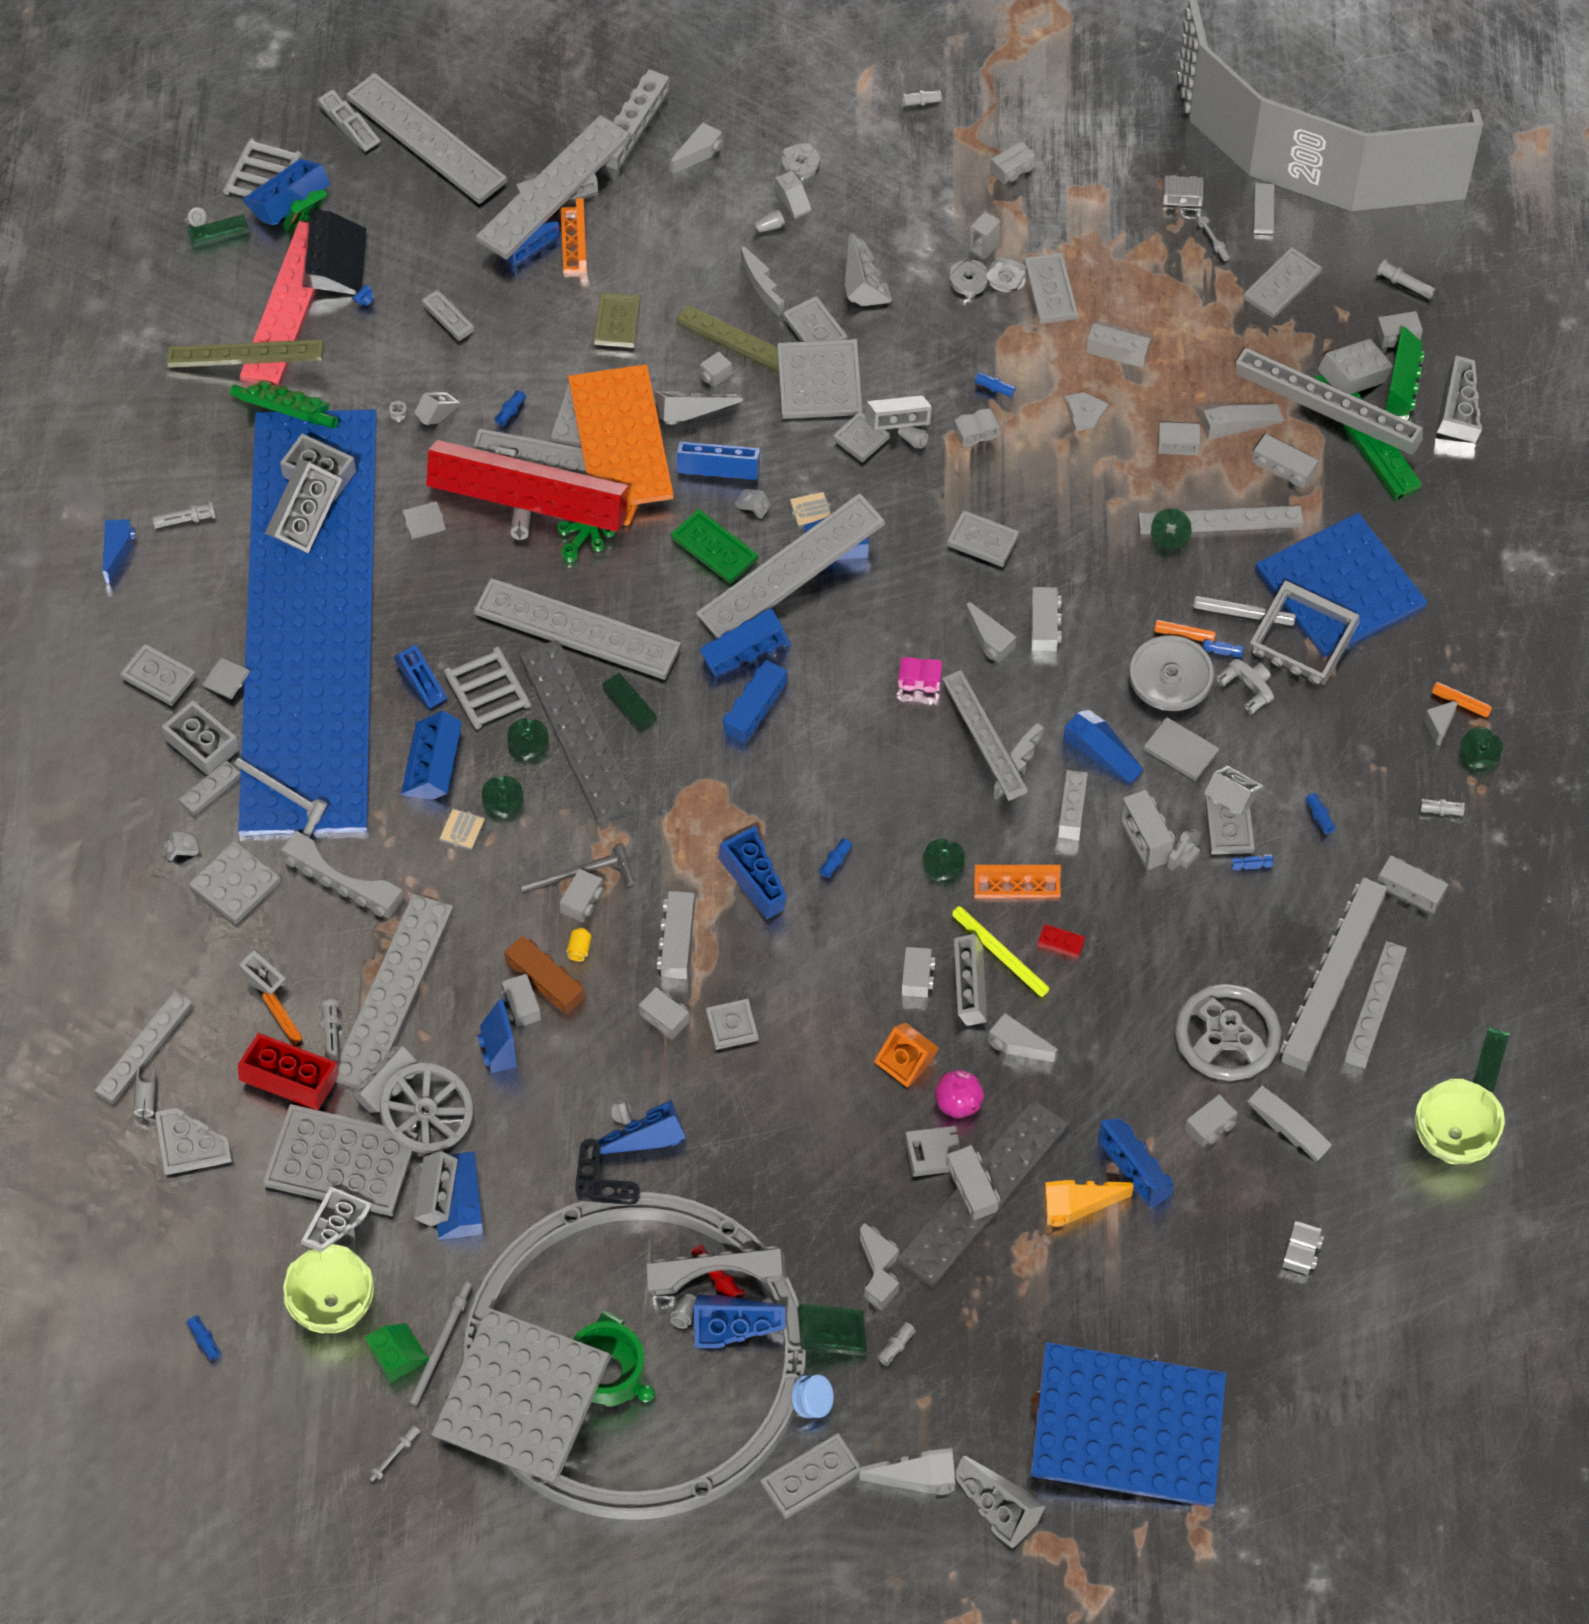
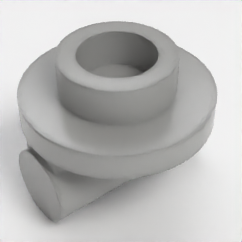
(196, 217)
(621, 1112)

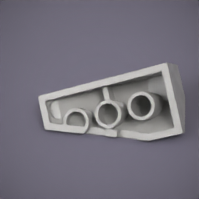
(677, 406)
(334, 1219)
(925, 1474)
(1004, 1504)

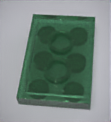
(832, 1329)

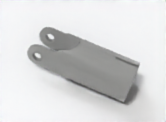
(520, 523)
(144, 1096)

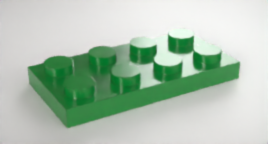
(714, 546)

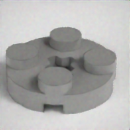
(801, 152)
(1015, 271)
(965, 286)

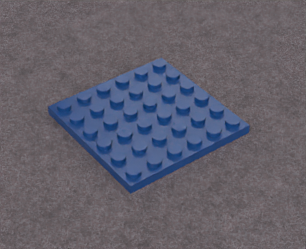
(1348, 569)

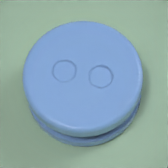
(812, 1396)

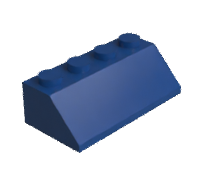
(273, 198)
(431, 756)
(1135, 1162)

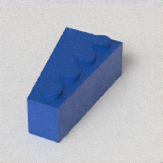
(745, 643)
(753, 870)

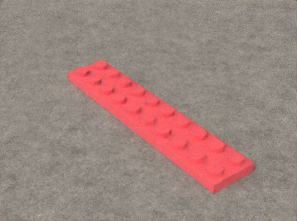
(284, 310)

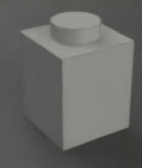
(716, 369)

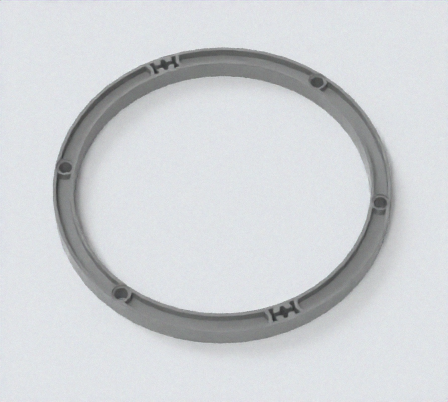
(705, 1220)

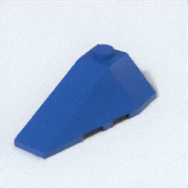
(1100, 743)
(656, 1130)
(465, 1207)
(731, 1319)

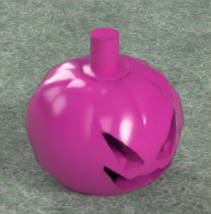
(959, 1094)

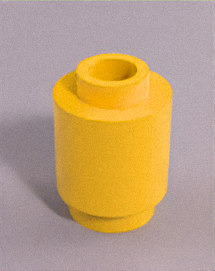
(579, 944)

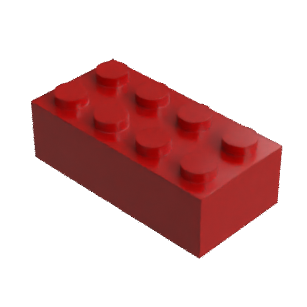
(288, 1071)

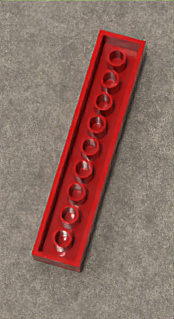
(527, 485)

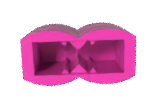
(920, 674)

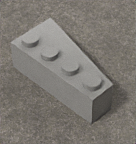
(1460, 403)

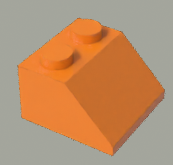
(906, 1054)

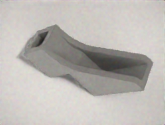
(881, 1257)

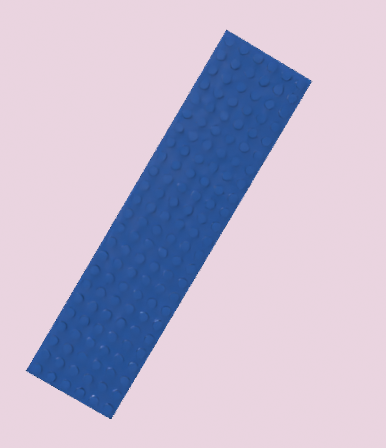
(309, 639)

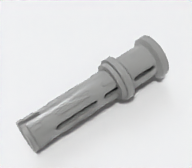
(1397, 275)
(159, 521)
(330, 1023)

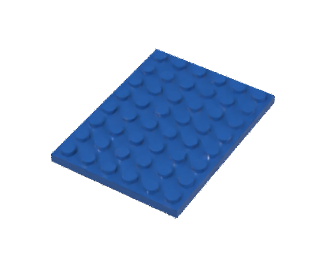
(1128, 1424)

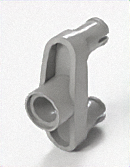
(1253, 677)

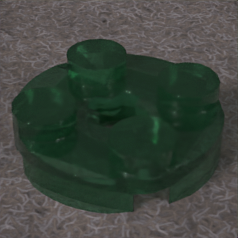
(1172, 517)
(527, 749)
(1476, 758)
(506, 806)
(939, 870)

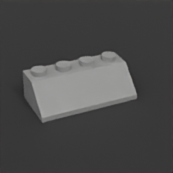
(303, 506)

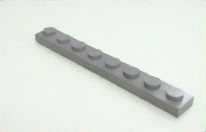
(1233, 519)
(985, 735)

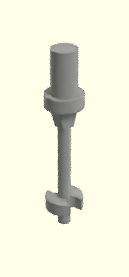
(1219, 247)
(404, 1442)

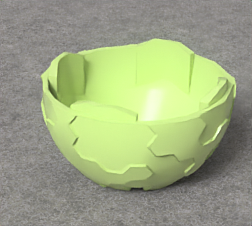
(1464, 1109)
(327, 1275)

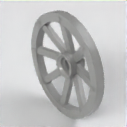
(429, 1105)

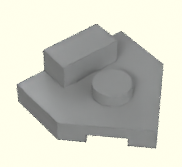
(1084, 410)
(1186, 850)

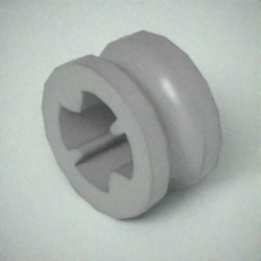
(395, 415)

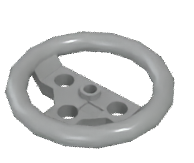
(1229, 1030)

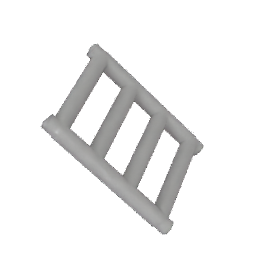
(245, 159)
(468, 705)

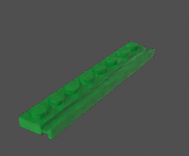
(1385, 459)

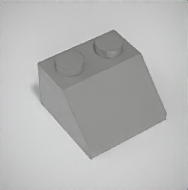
(1232, 790)

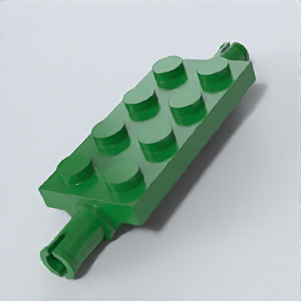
(286, 402)

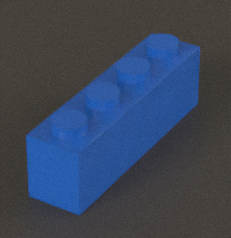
(718, 460)
(755, 701)

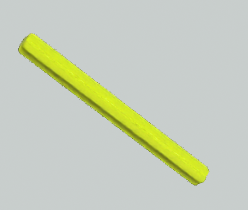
(1001, 951)

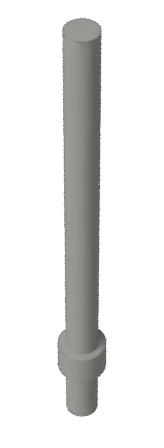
(458, 1304)

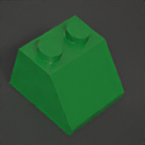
(395, 1350)

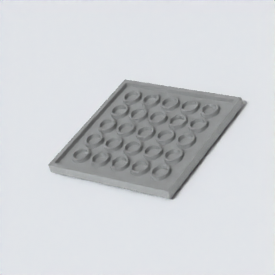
(521, 1395)

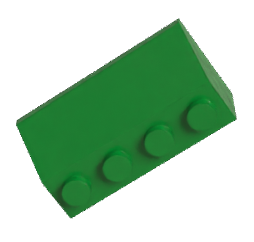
(1404, 374)

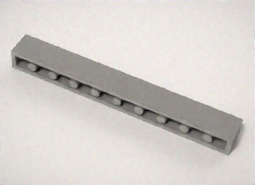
(1329, 401)
(1333, 975)

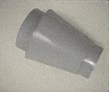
(770, 221)
(914, 436)
(683, 1312)

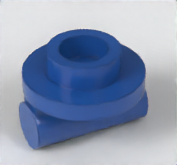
(364, 296)

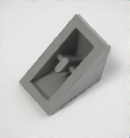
(1439, 720)
(261, 973)

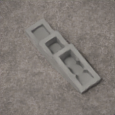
(348, 121)
(760, 279)
(1022, 754)
(1289, 1122)

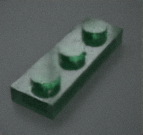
(218, 231)
(629, 701)
(1491, 1059)

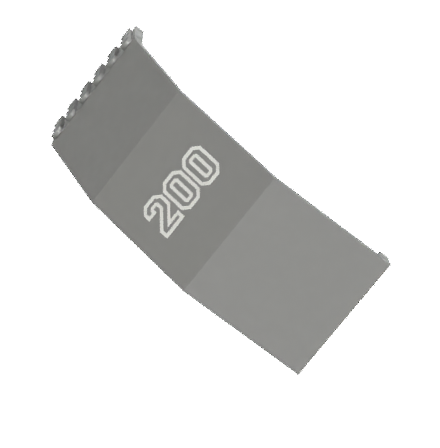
(1315, 153)

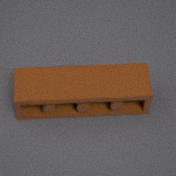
(545, 975)

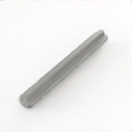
(1241, 610)

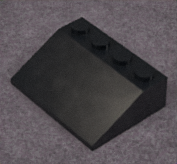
(333, 253)

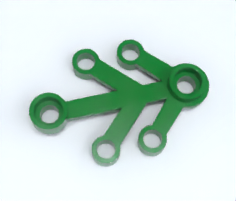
(585, 531)

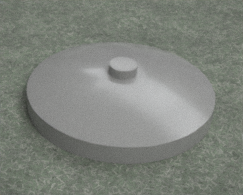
(1171, 673)

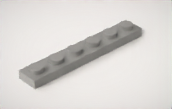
(144, 1047)

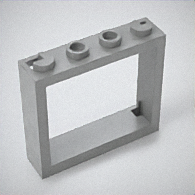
(1318, 604)

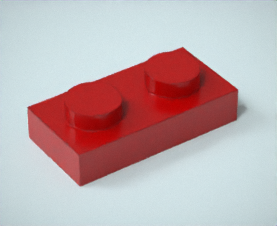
(1061, 941)

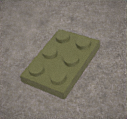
(617, 320)

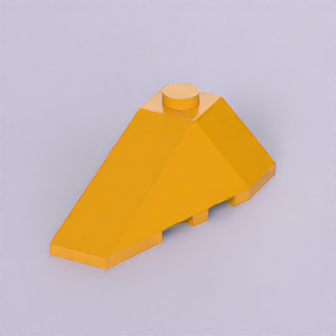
(1068, 1202)

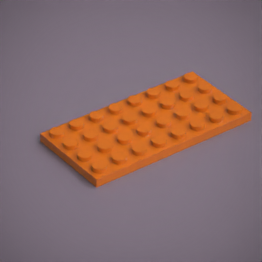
(621, 431)

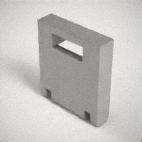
(935, 1146)

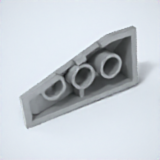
(862, 276)
(1227, 418)

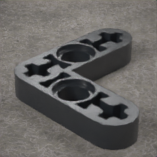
(596, 1185)

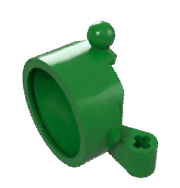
(625, 1347)

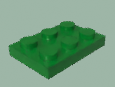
(301, 209)

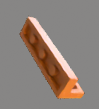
(580, 236)
(1013, 874)

